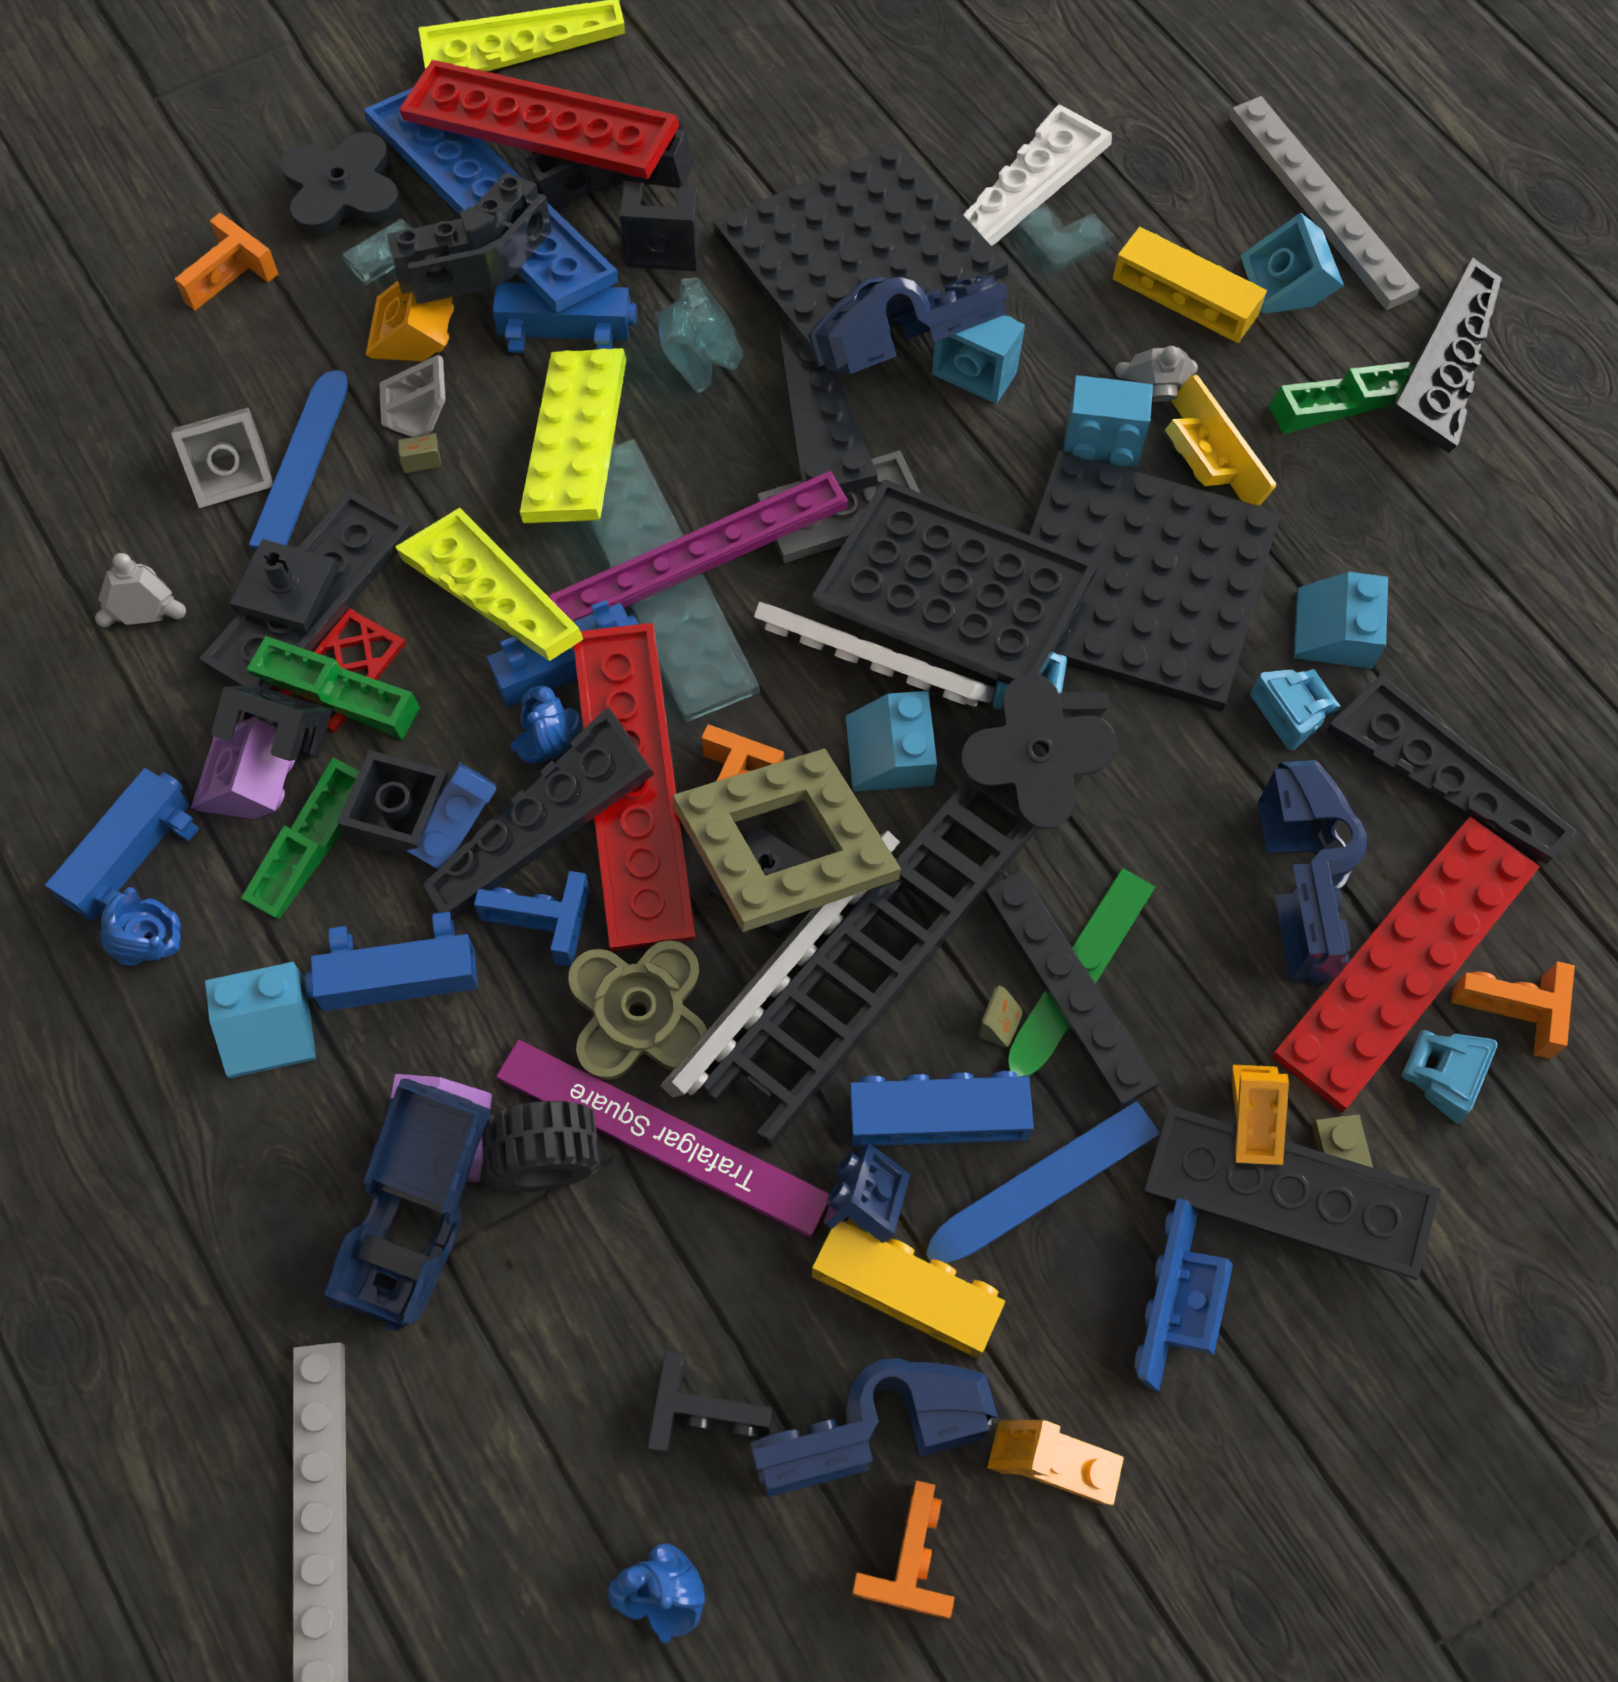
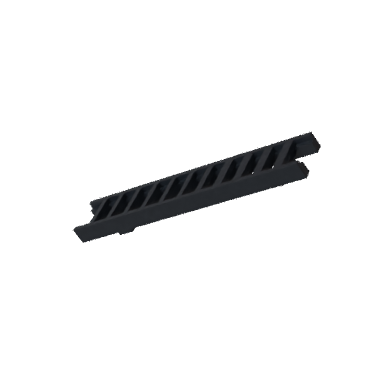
(851, 934)

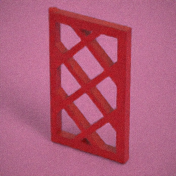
(375, 666)

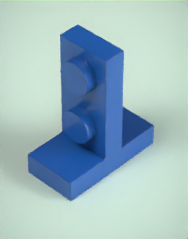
(454, 815)
(541, 913)

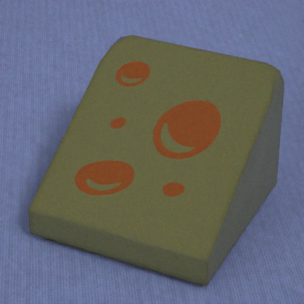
(419, 453)
(1000, 1018)

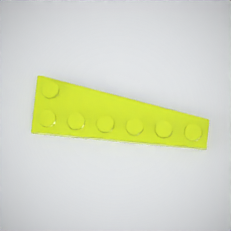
(520, 37)
(486, 579)

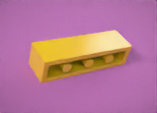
(1189, 284)
(909, 1288)

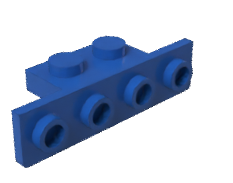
(1186, 1300)

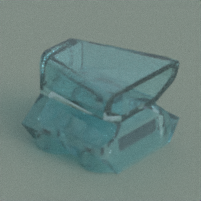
(697, 334)

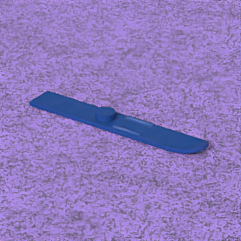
(301, 460)
(1042, 1184)

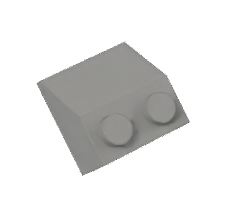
(223, 457)

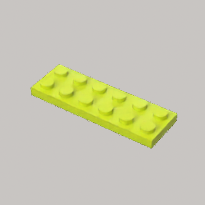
(574, 436)

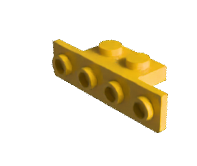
(1215, 446)

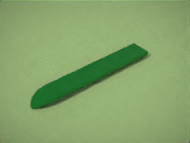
(1095, 950)

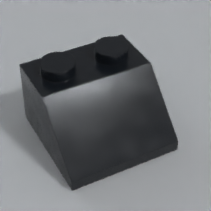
(390, 803)

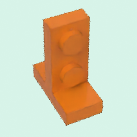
(224, 263)
(737, 752)
(1523, 1000)
(912, 1562)

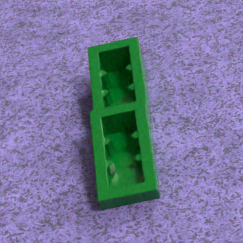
(1325, 401)
(329, 685)
(305, 845)

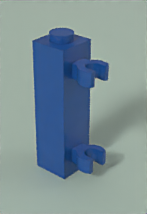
(601, 317)
(520, 667)
(121, 843)
(392, 971)

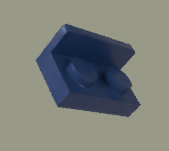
(868, 1192)

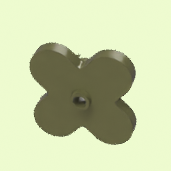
(613, 987)

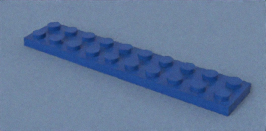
(462, 172)

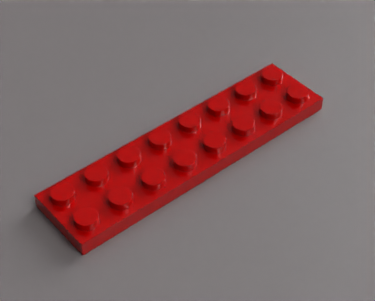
(540, 118)
(640, 832)
(1405, 964)

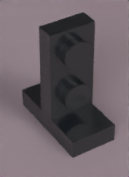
(698, 1411)

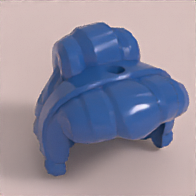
(547, 725)
(129, 921)
(663, 1589)

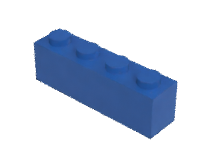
(941, 1109)

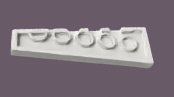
(1051, 159)
(850, 648)

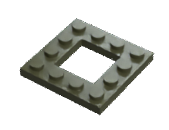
(756, 899)

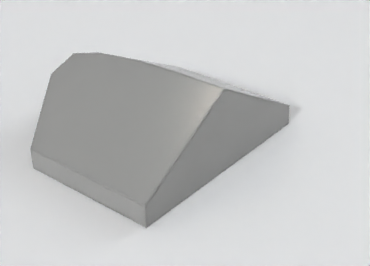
(413, 398)

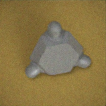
(1162, 367)
(135, 595)

